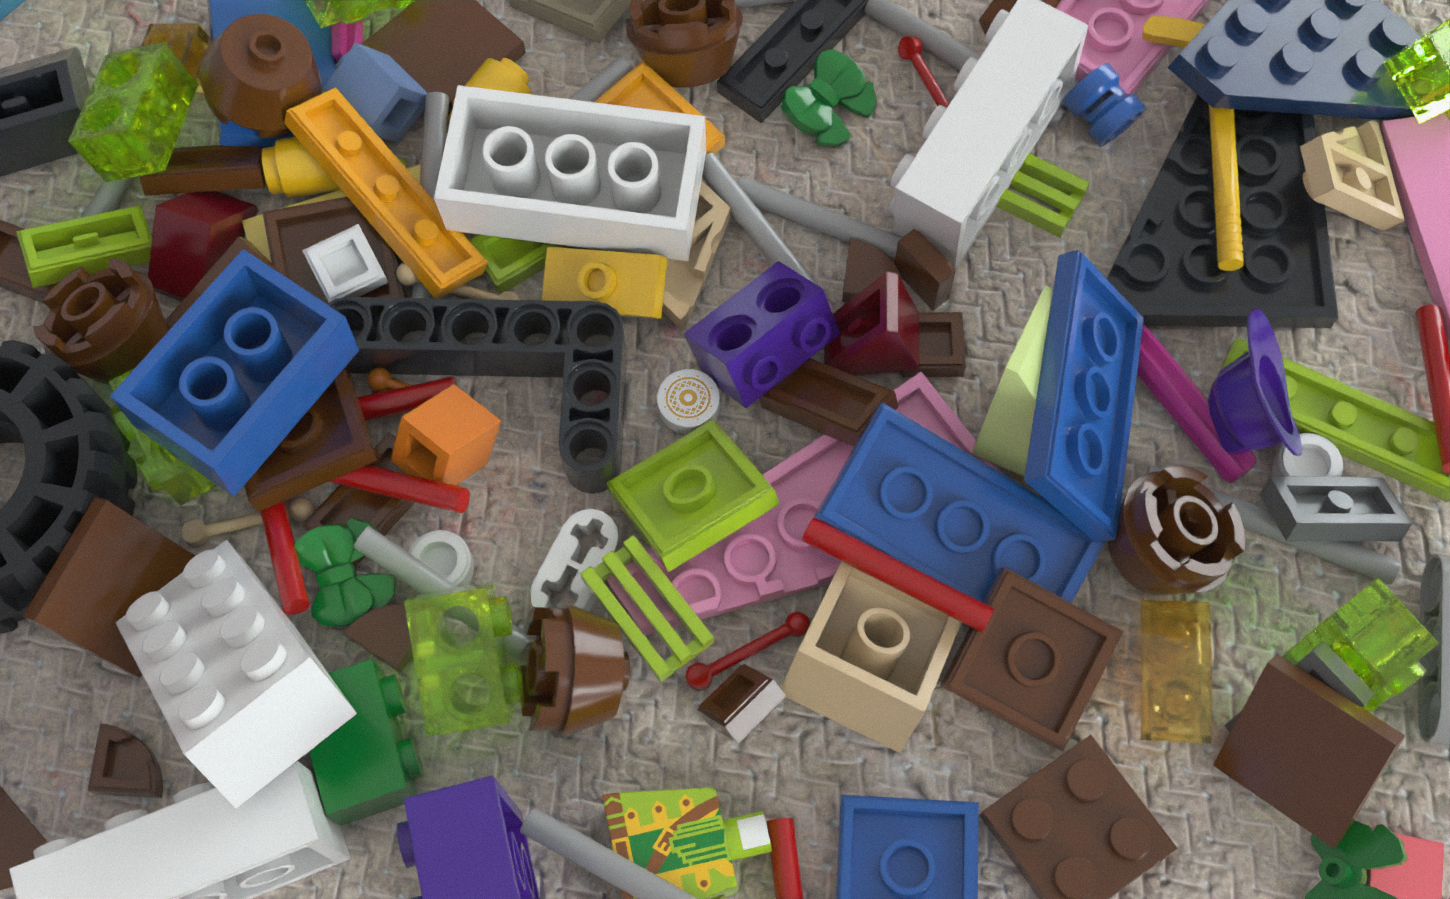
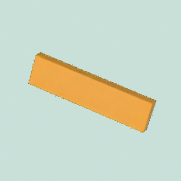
(384, 192)

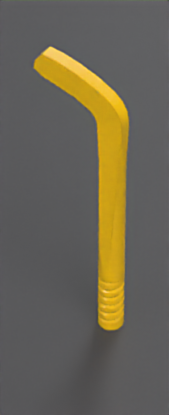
(1180, 33)

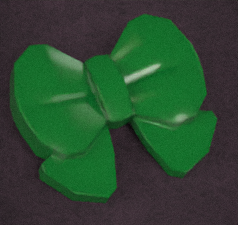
(835, 82)
(342, 593)
(1346, 864)

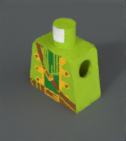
(684, 838)

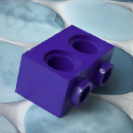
(762, 333)

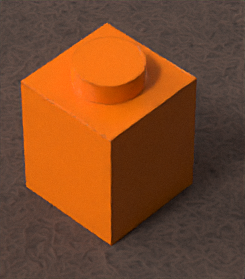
(445, 437)

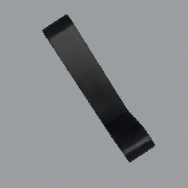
(503, 354)

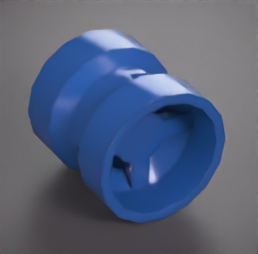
(1105, 113)

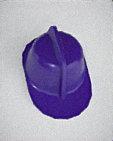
(1252, 397)

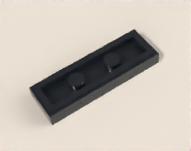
(787, 53)

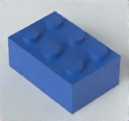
(237, 372)

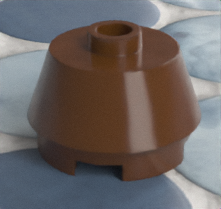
(685, 39)
(259, 73)
(102, 321)
(1175, 534)
(572, 669)

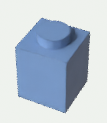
(378, 91)

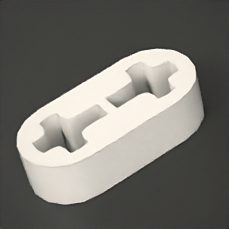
(564, 554)

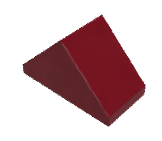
(192, 237)
(876, 330)

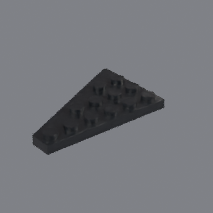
(1171, 250)

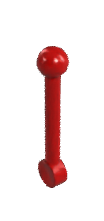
(911, 49)
(700, 676)

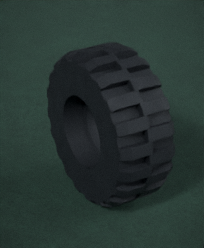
(69, 459)

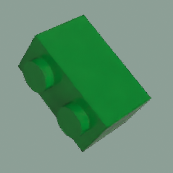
(366, 761)

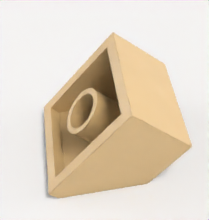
(871, 658)

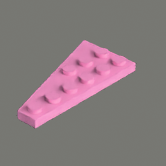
(768, 554)

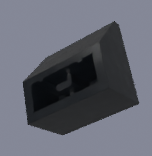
(40, 109)

